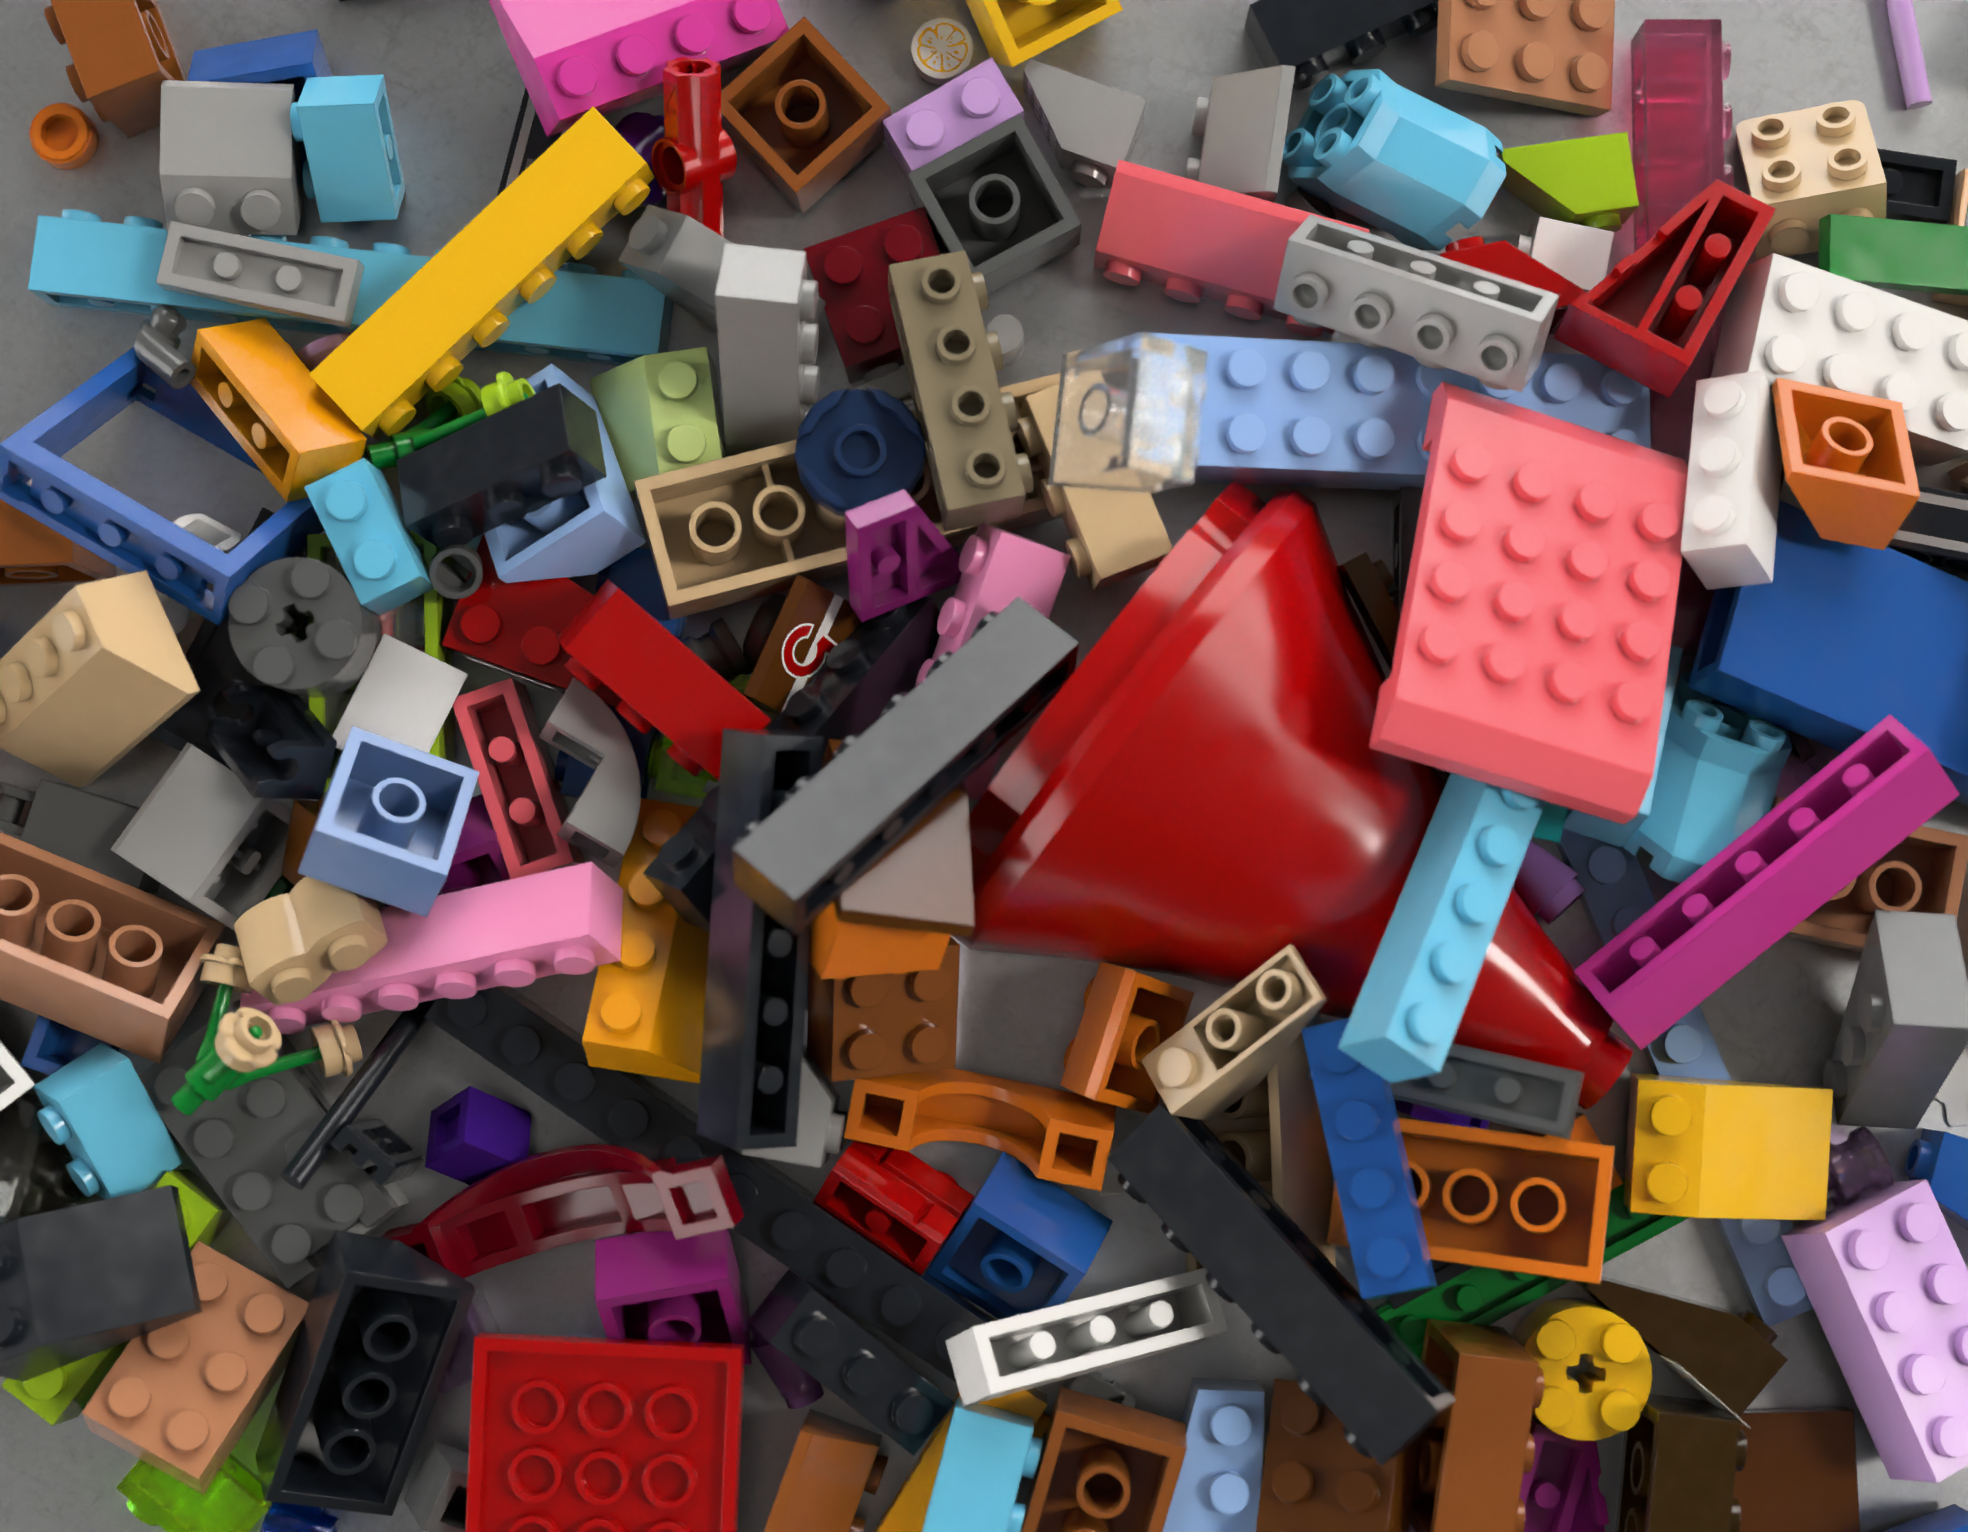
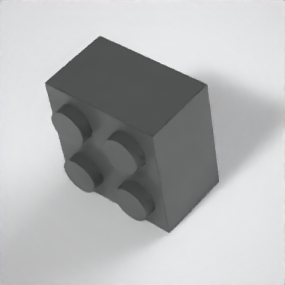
(997, 204)

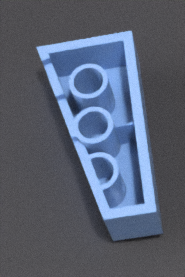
(1222, 1459)

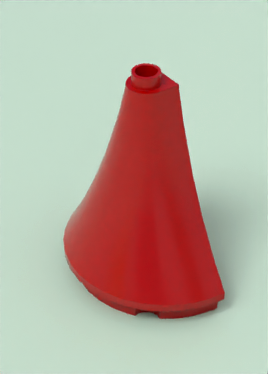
(1222, 799)

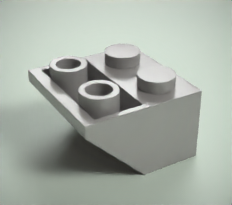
(208, 837)

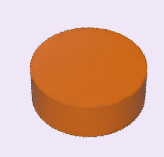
(64, 136)

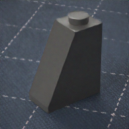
(680, 261)

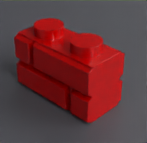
(894, 1201)

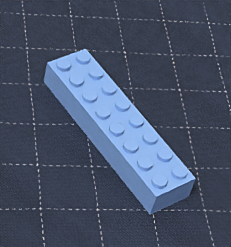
(1362, 412)

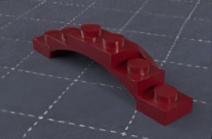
(571, 1199)

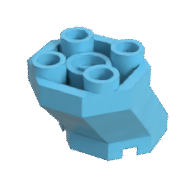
(1394, 158)
(1710, 783)

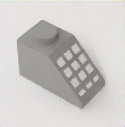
(1083, 121)

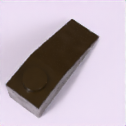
(1716, 1347)

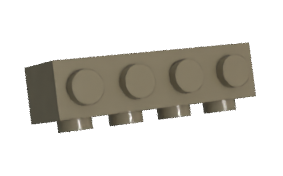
(957, 390)

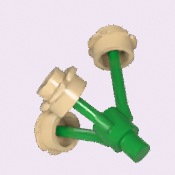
(245, 1043)

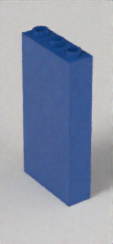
(1844, 645)

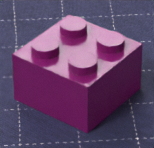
(672, 1289)

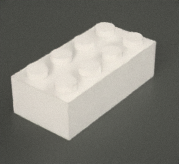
(1855, 340)

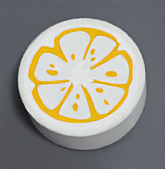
(942, 50)

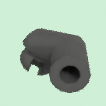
(159, 344)

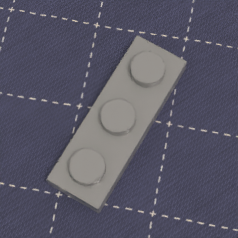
(260, 274)

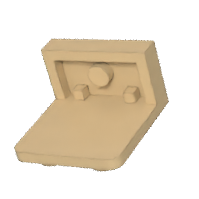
(1810, 168)

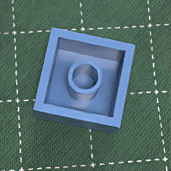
(389, 822)

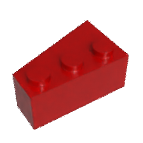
(1668, 293)
(656, 678)

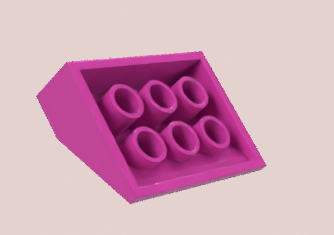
(617, 49)

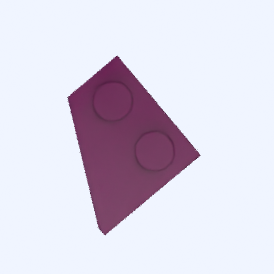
(895, 555)
(1563, 1485)

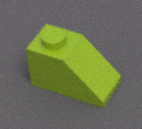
(1575, 180)

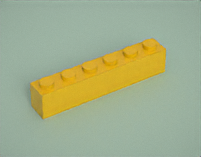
(484, 276)

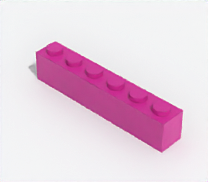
(1767, 881)

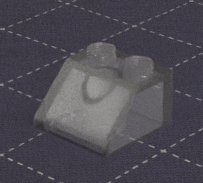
(1129, 415)

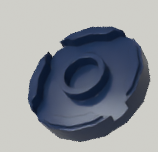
(858, 449)

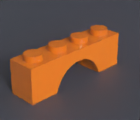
(1046, 1128)

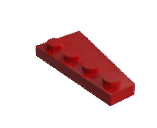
(519, 625)

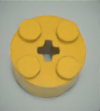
(1618, 1373)

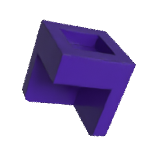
(476, 1136)

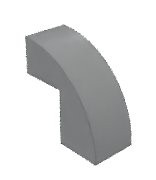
(610, 802)

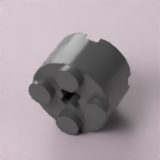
(270, 611)

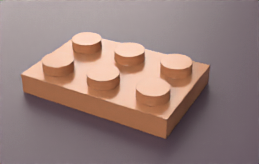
(1529, 51)

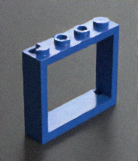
(120, 526)

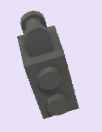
(74, 826)

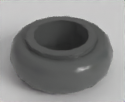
(761, 627)

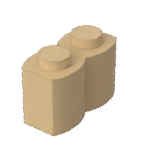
(305, 936)

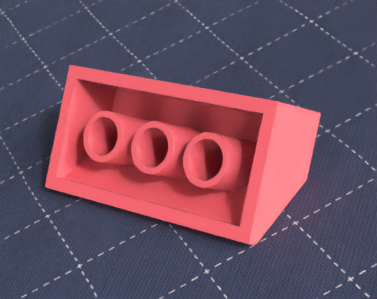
(1198, 242)

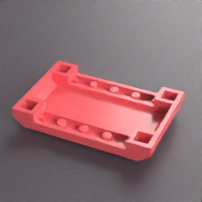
(1537, 607)

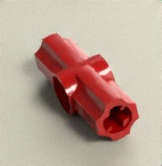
(696, 149)

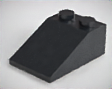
(92, 1279)

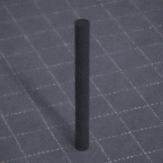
(355, 1095)

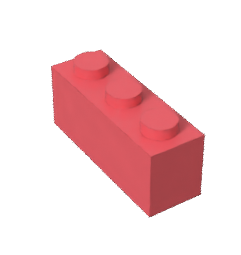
(516, 778)

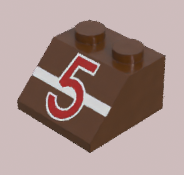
(799, 643)

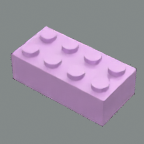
(1896, 1320)

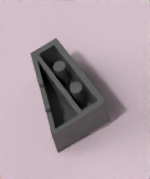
(1900, 1021)

